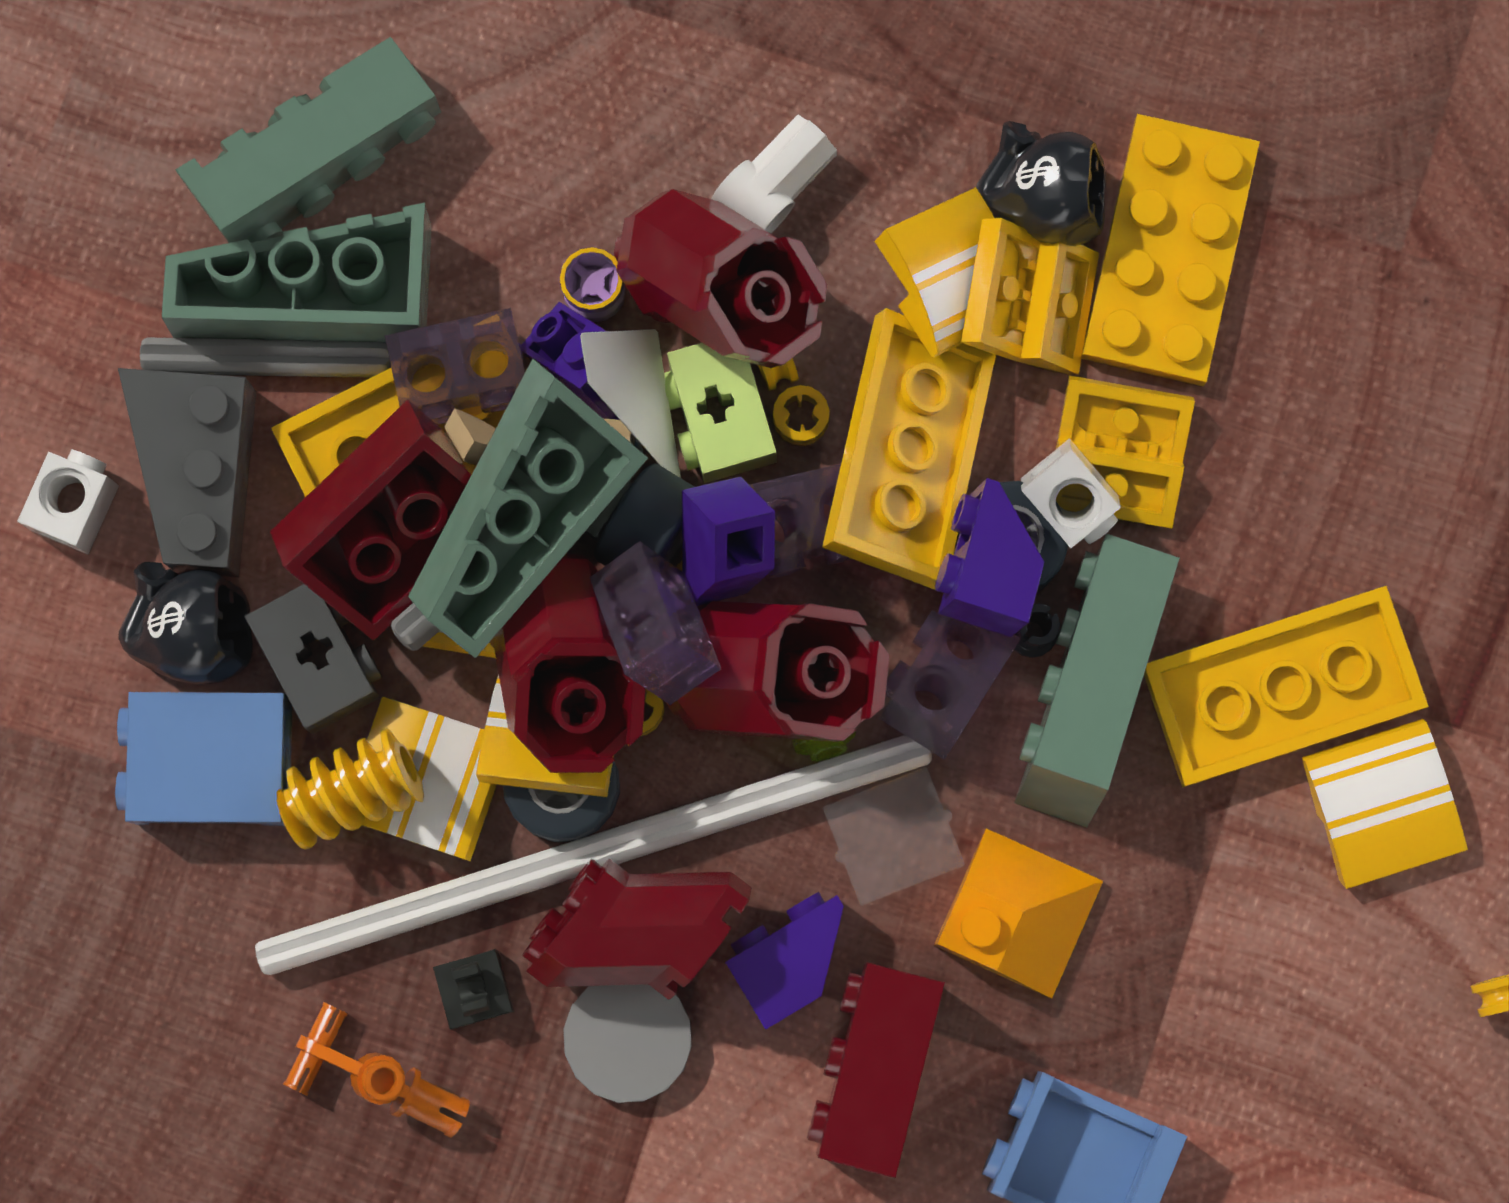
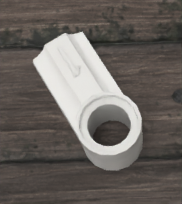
(771, 182)

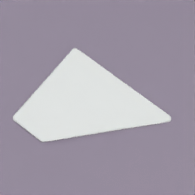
(630, 379)

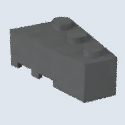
(194, 462)

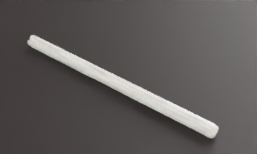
(567, 860)

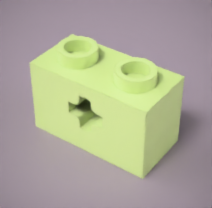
(728, 446)

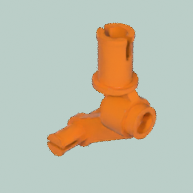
(374, 1077)

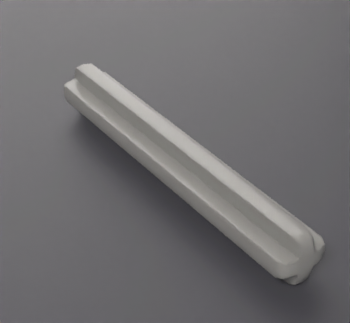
(264, 357)

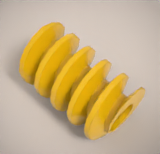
(348, 791)

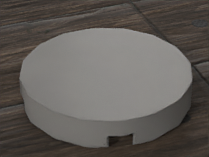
(627, 1041)

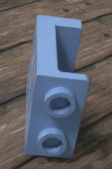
(204, 757)
(1079, 1149)

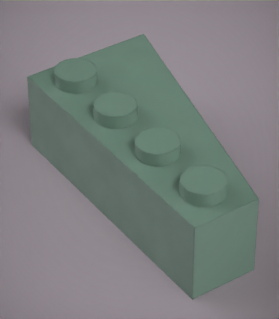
(313, 146)
(306, 285)
(522, 509)
(1097, 680)

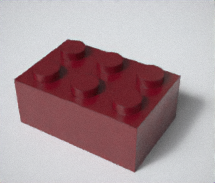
(375, 520)
(876, 1069)

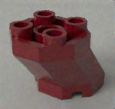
(721, 278)
(787, 673)
(564, 675)
(634, 928)

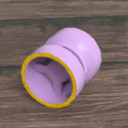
(587, 274)

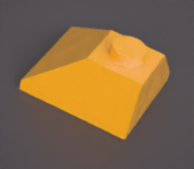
(1018, 913)

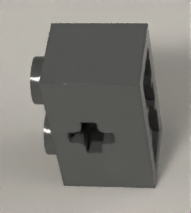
(316, 694)

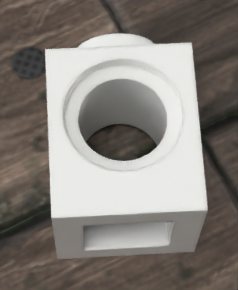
(1066, 467)
(74, 528)

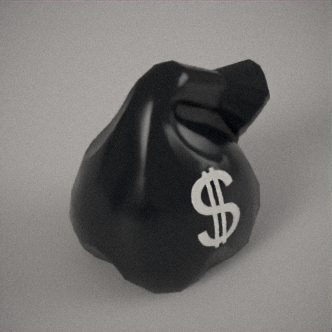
(1047, 185)
(187, 625)

